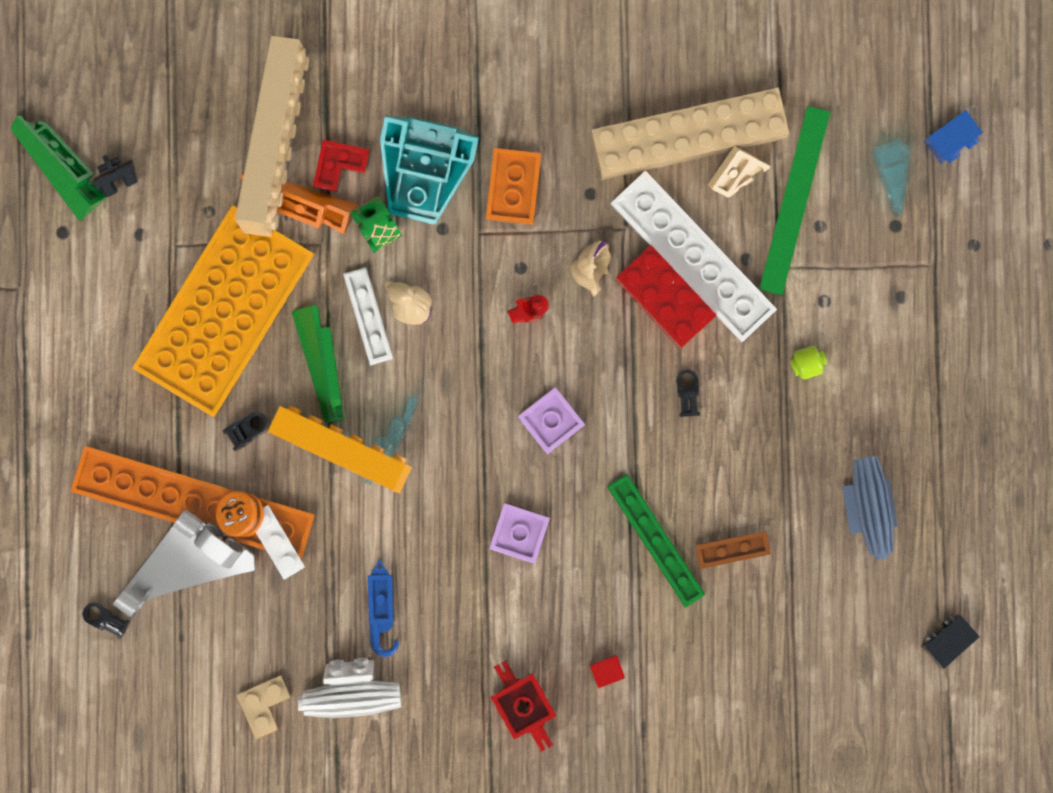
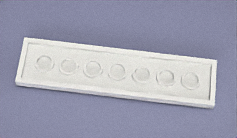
(693, 256)

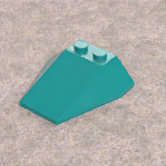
(423, 165)

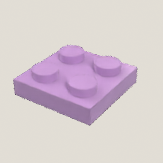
(551, 420)
(519, 533)

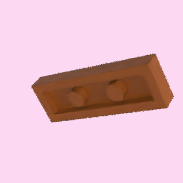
(732, 549)

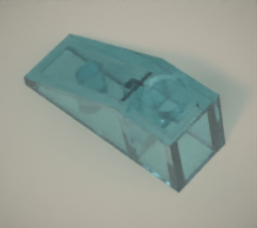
(893, 167)

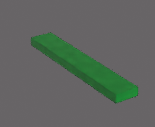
(656, 540)

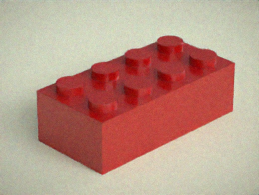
(665, 297)

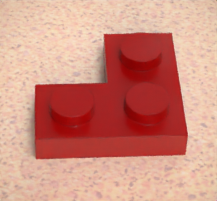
(333, 159)

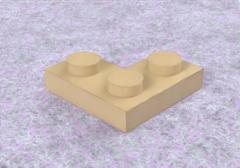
(256, 705)

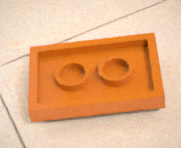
(513, 186)

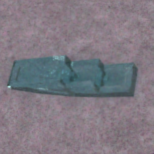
(398, 430)

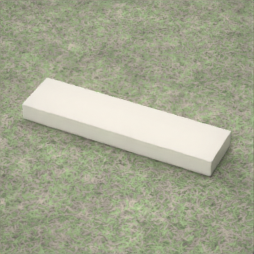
(368, 316)

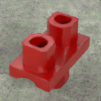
(529, 309)

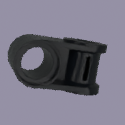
(245, 430)

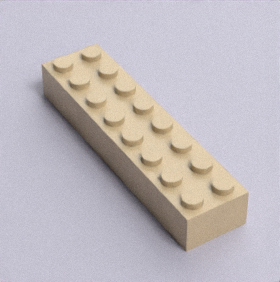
(690, 133)
(272, 136)

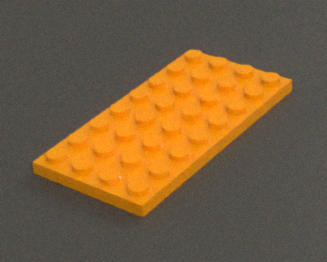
(222, 314)

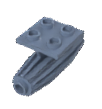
(871, 507)

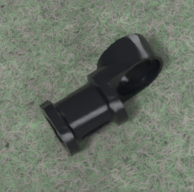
(688, 393)
(105, 621)

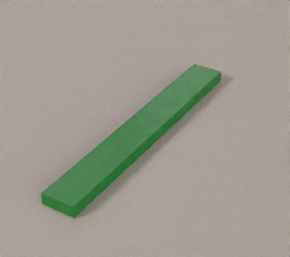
(794, 200)

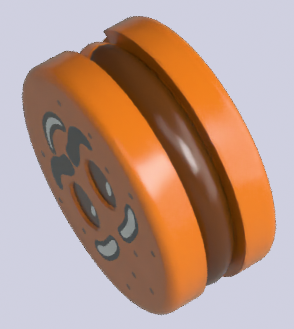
(239, 514)

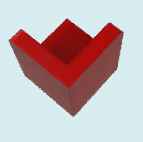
(607, 671)

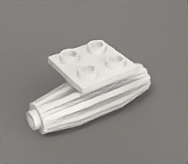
(350, 692)

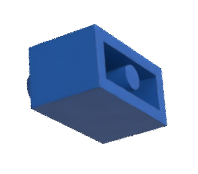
(953, 137)

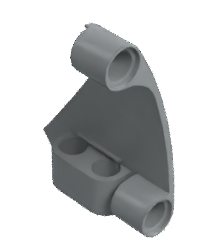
(185, 558)

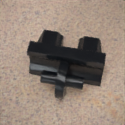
(105, 181)

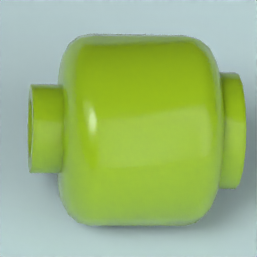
(808, 362)

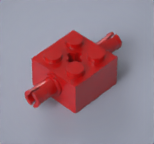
(517, 720)

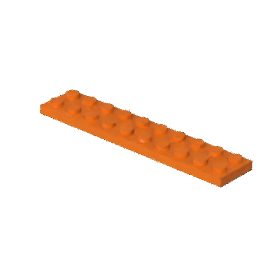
(169, 494)

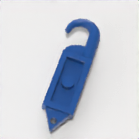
(380, 608)

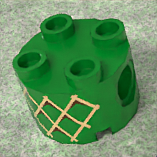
(376, 223)

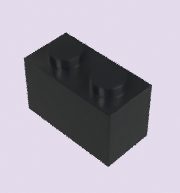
(950, 640)

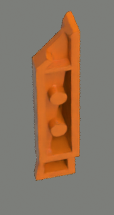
(315, 207)

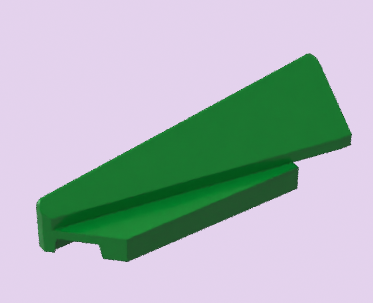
(59, 165)
(321, 361)

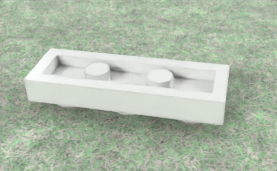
(278, 545)

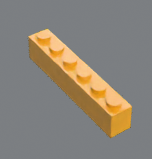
(339, 449)

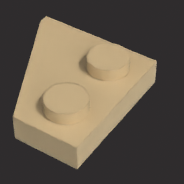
(736, 172)

